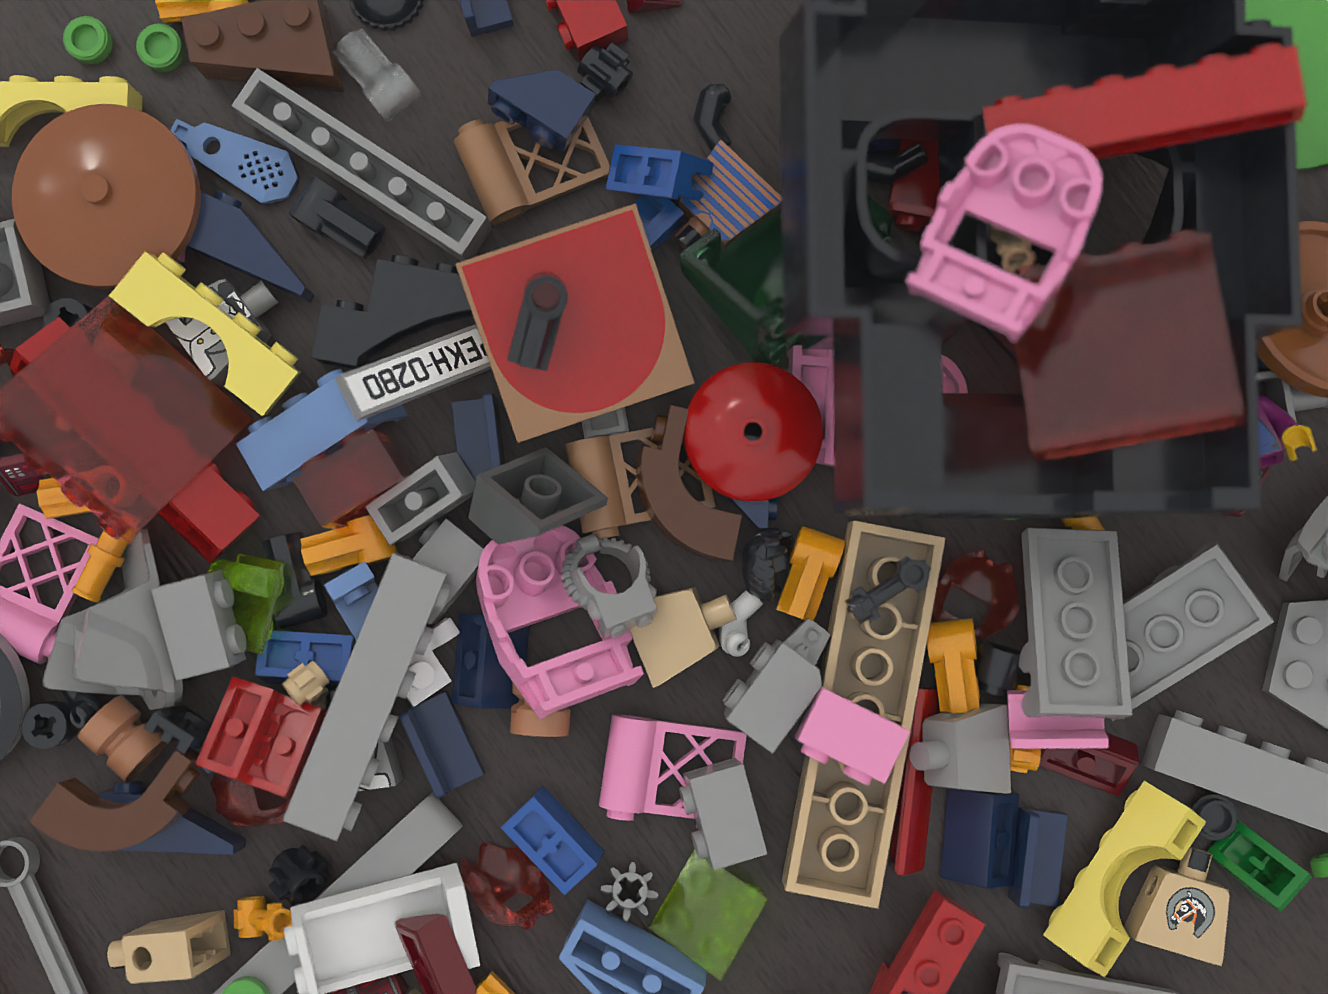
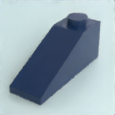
(237, 241)
(188, 835)

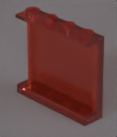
(1129, 350)
(117, 418)

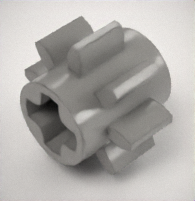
(629, 879)

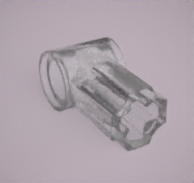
(383, 83)

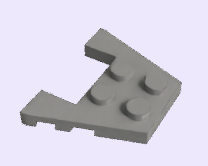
(1300, 660)

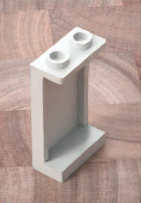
(354, 933)

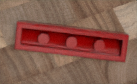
(914, 798)

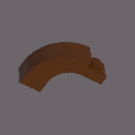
(669, 504)
(92, 823)

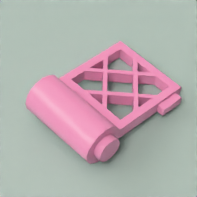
(26, 621)
(635, 763)

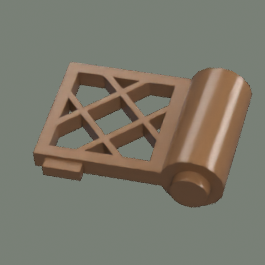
(500, 176)
(603, 466)

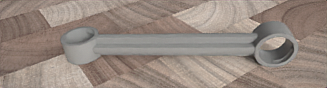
(40, 921)

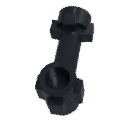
(908, 575)

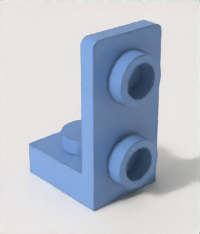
(353, 596)

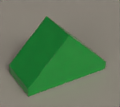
(1259, 867)

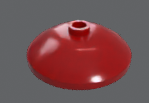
(760, 467)

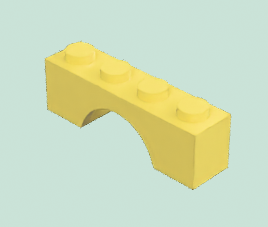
(26, 97)
(159, 294)
(1147, 830)

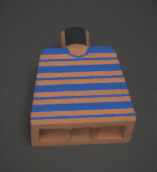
(731, 203)

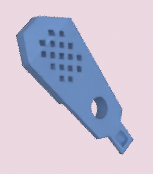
(233, 156)

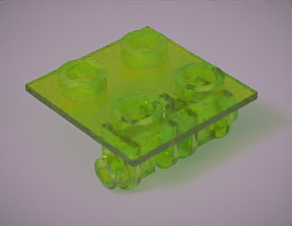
(255, 589)
(708, 915)

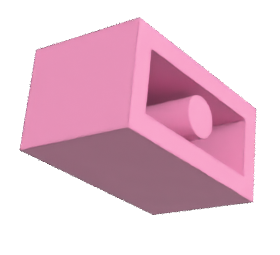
(850, 735)

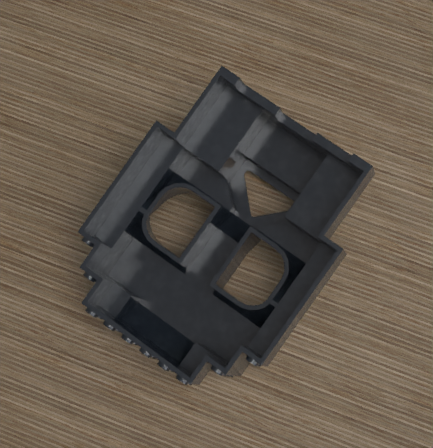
(926, 75)

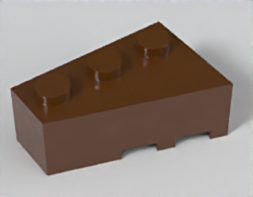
(277, 36)

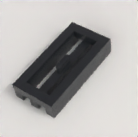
(191, 732)

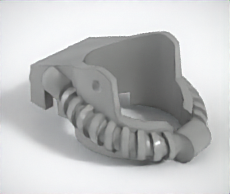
(613, 611)

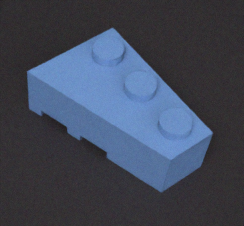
(305, 429)
(625, 958)

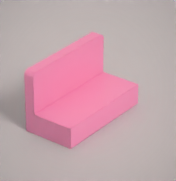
(1051, 731)

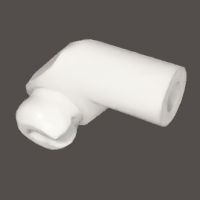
(734, 635)

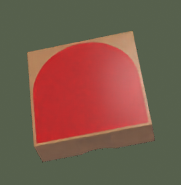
(613, 336)

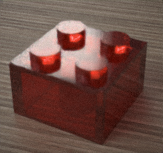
(350, 478)

